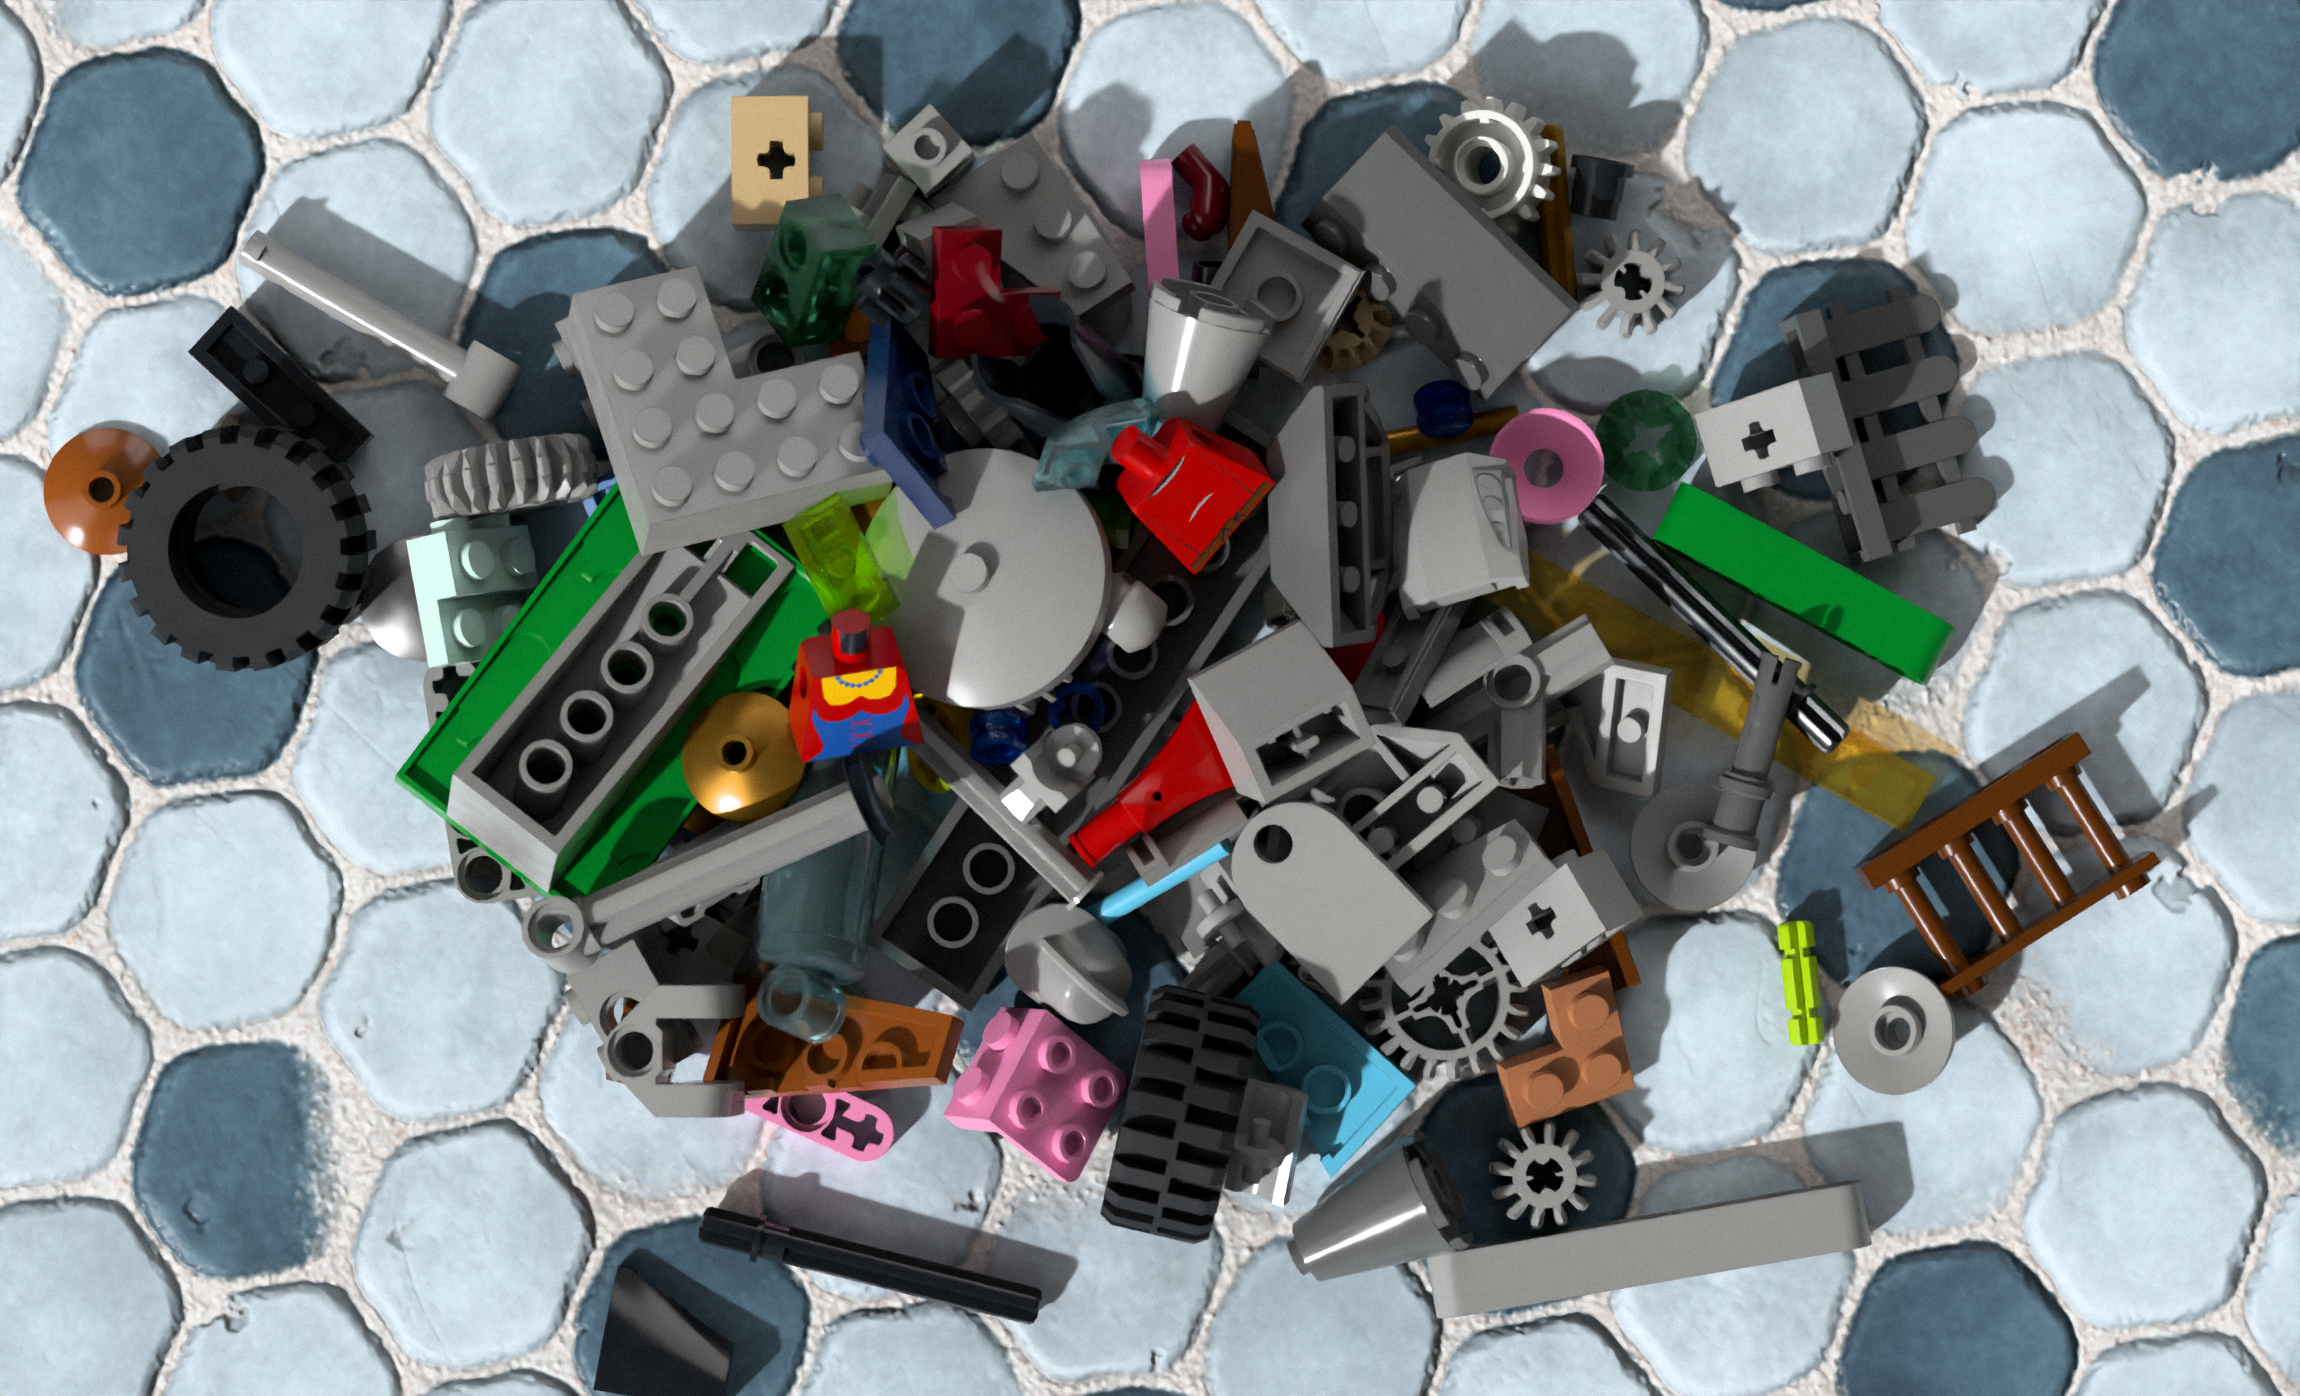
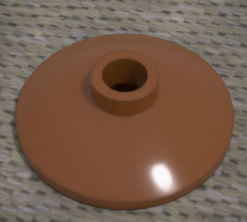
(71, 479)

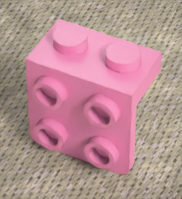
(1038, 1090)

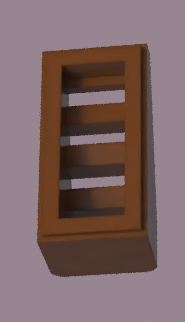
(1247, 181)

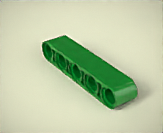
(1803, 584)

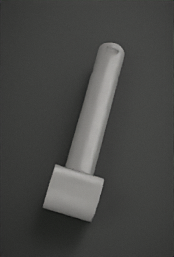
(475, 377)

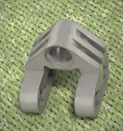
(651, 1083)

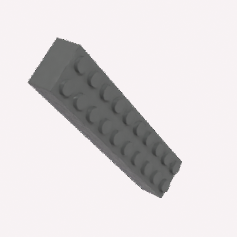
(969, 883)

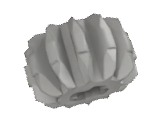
(1647, 271)
(1543, 1196)

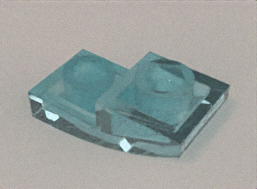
(1084, 444)

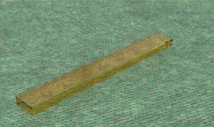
(1717, 693)

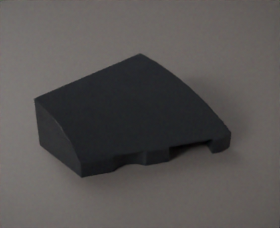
(658, 1346)

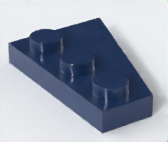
(896, 419)

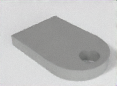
(1329, 899)

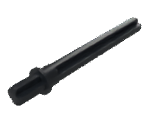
(1707, 617)
(869, 1265)

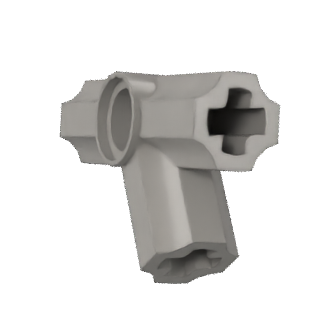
(1519, 727)

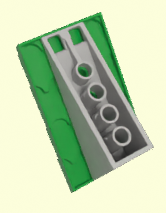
(580, 711)

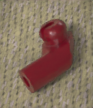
(1209, 194)

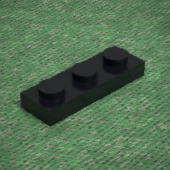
(277, 386)

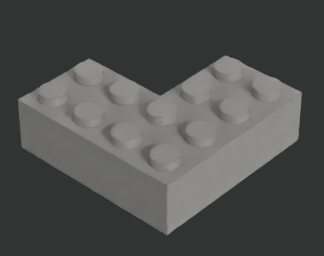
(694, 443)

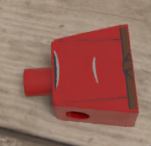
(1189, 486)

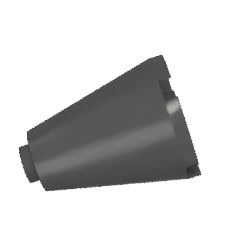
(1383, 1215)

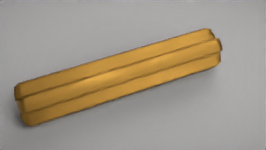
(1554, 225)

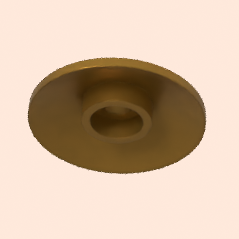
(771, 765)

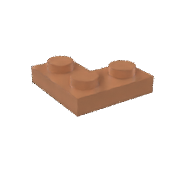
(1584, 1060)

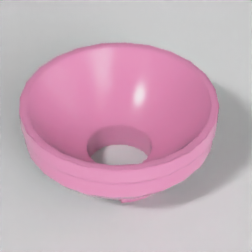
(1575, 448)

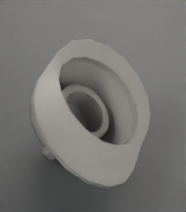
(1069, 963)

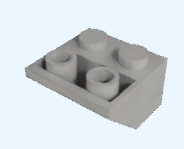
(1280, 712)

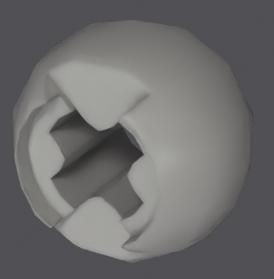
(1133, 614)

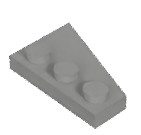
(1469, 894)

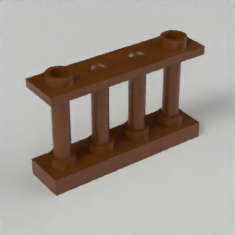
(2005, 804)

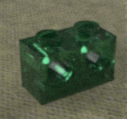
(810, 270)

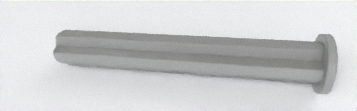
(981, 793)

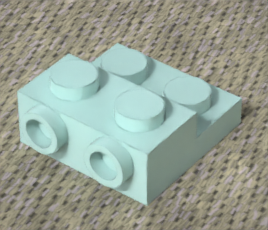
(469, 584)

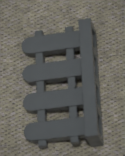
(1864, 523)

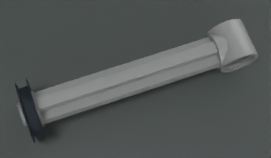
(711, 869)

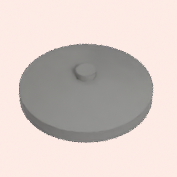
(1002, 592)

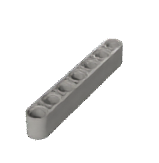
(1650, 1249)

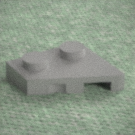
(1624, 725)

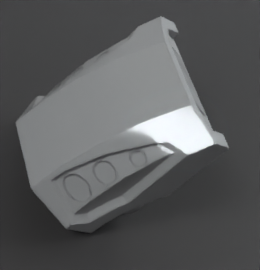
(1457, 532)

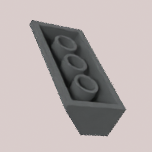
(1439, 263)

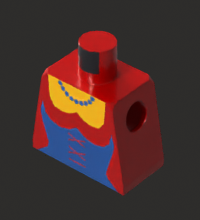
(851, 692)

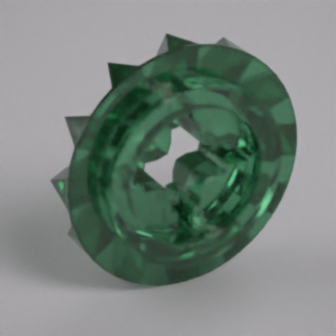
(1676, 448)

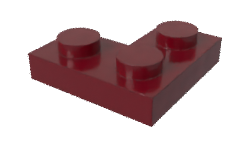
(968, 305)

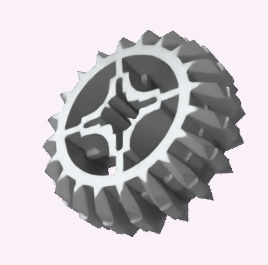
(512, 477)
(1467, 1046)

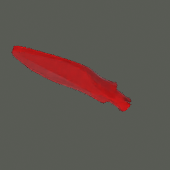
(1181, 773)

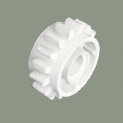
(1521, 151)

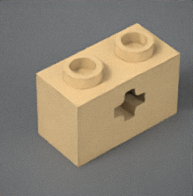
(757, 129)

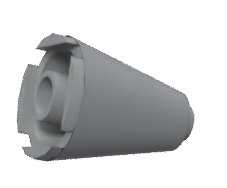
(1199, 349)

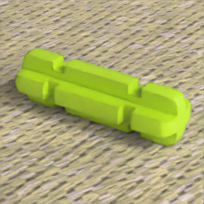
(1801, 982)

